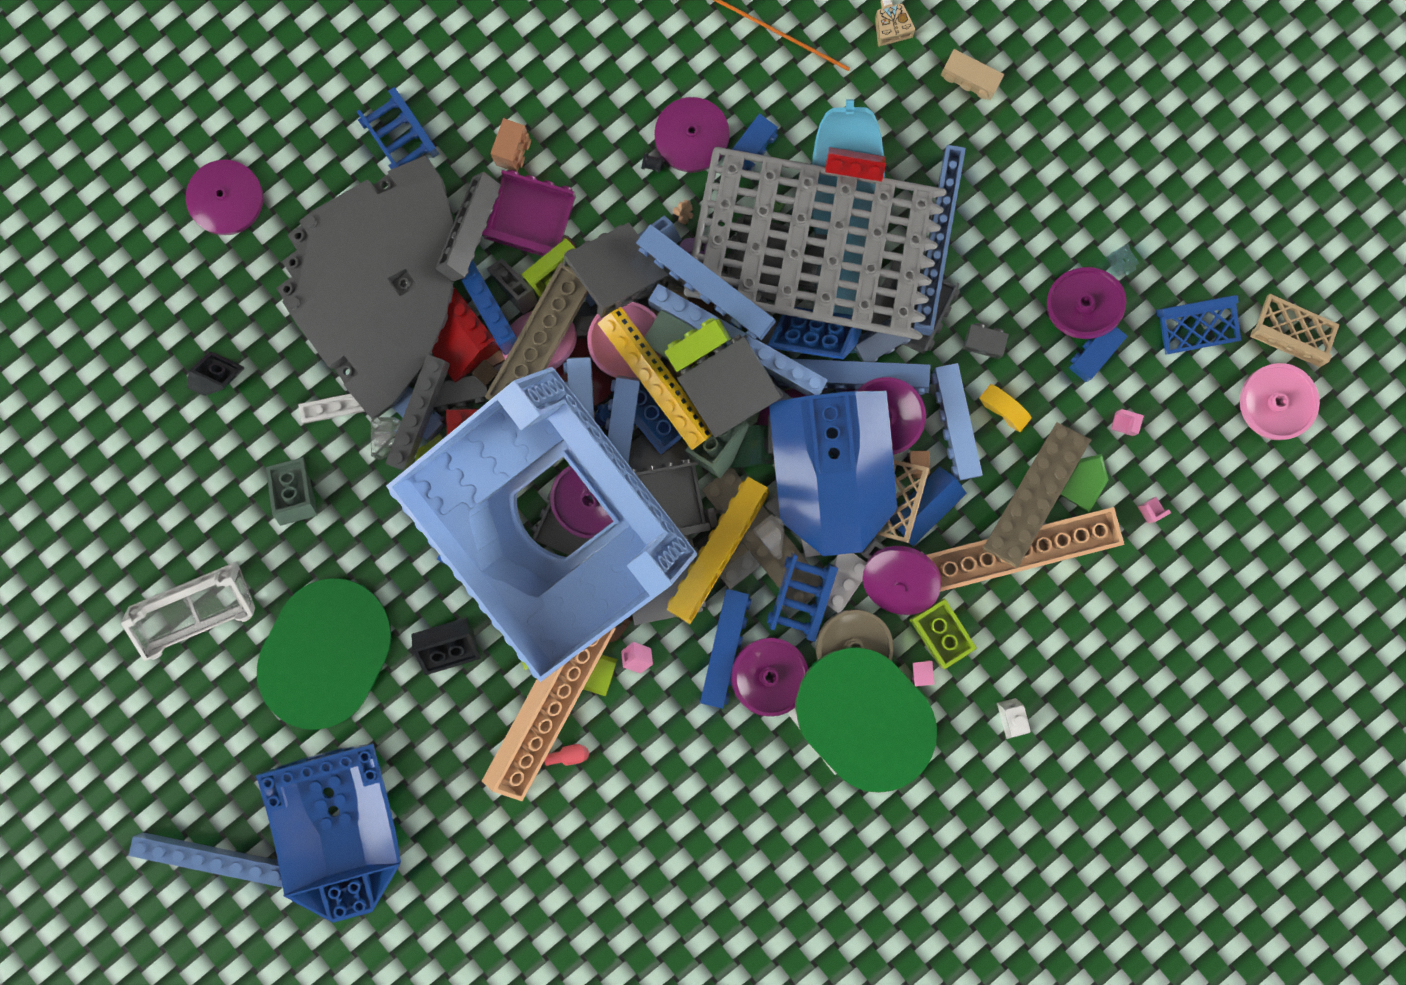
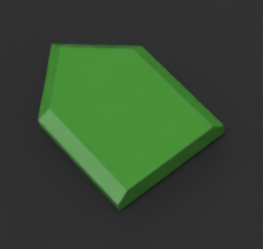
(1086, 482)

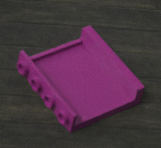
(529, 213)

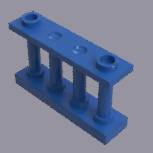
(405, 117)
(815, 610)

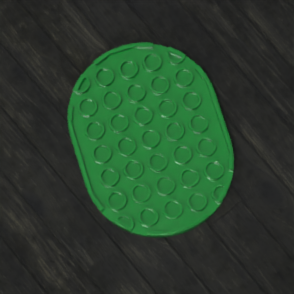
(324, 653)
(866, 719)

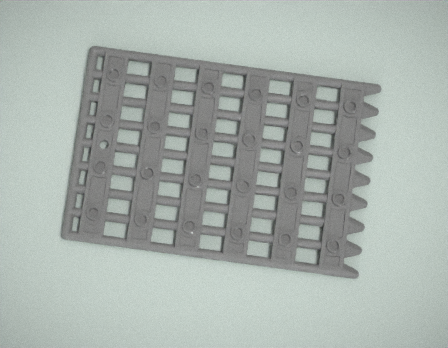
(832, 262)

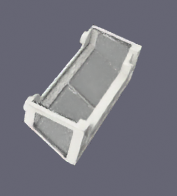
(188, 610)

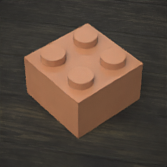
(510, 145)

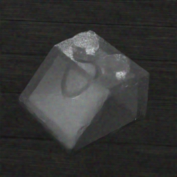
(383, 435)
(771, 535)

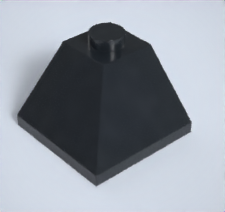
(212, 374)

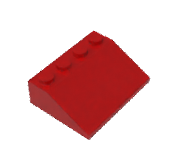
(463, 340)

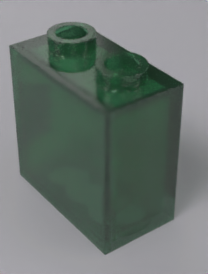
(754, 449)

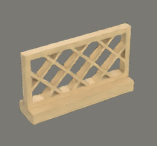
(1291, 343)
(916, 500)

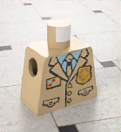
(893, 23)

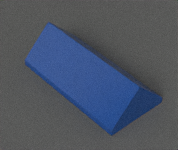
(939, 496)

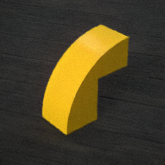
(1005, 406)

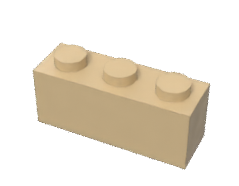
(972, 75)

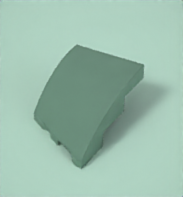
(664, 331)

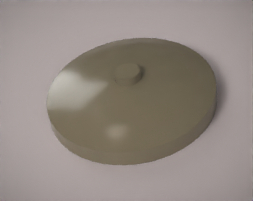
(854, 629)

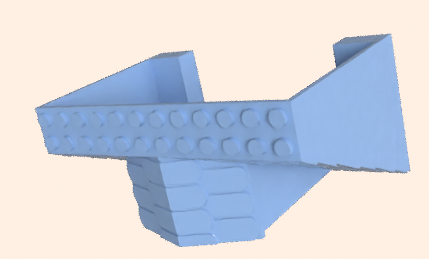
(468, 511)

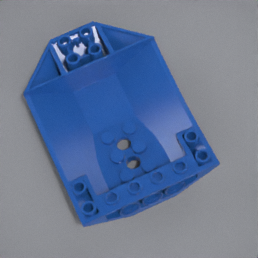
(841, 500)
(325, 860)

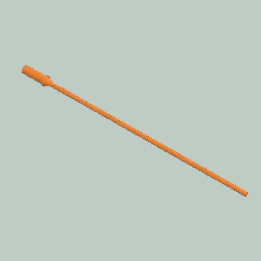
(783, 34)

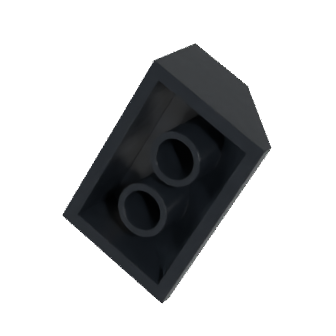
(445, 646)

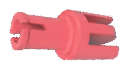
(568, 755)

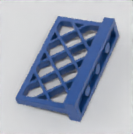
(1197, 308)

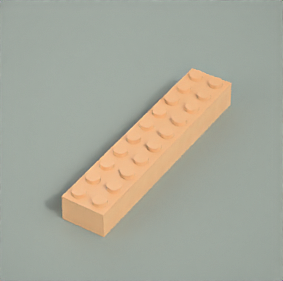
(1052, 544)
(540, 723)

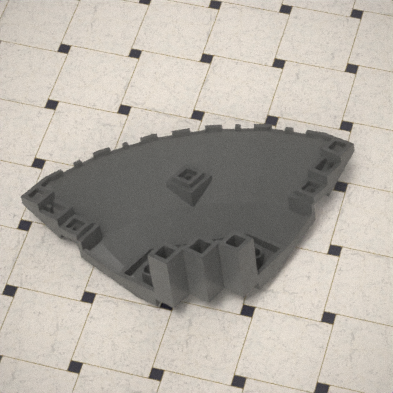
(352, 276)

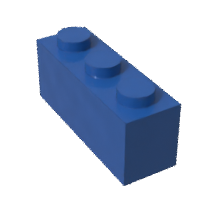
(756, 139)
(1096, 354)

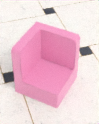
(1127, 422)
(1153, 510)
(637, 657)
(923, 673)

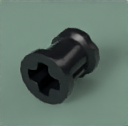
(652, 163)

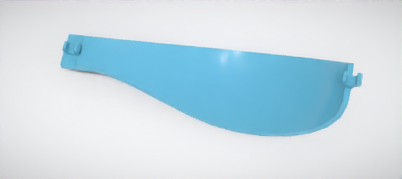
(856, 131)

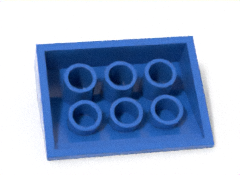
(814, 336)
(654, 422)

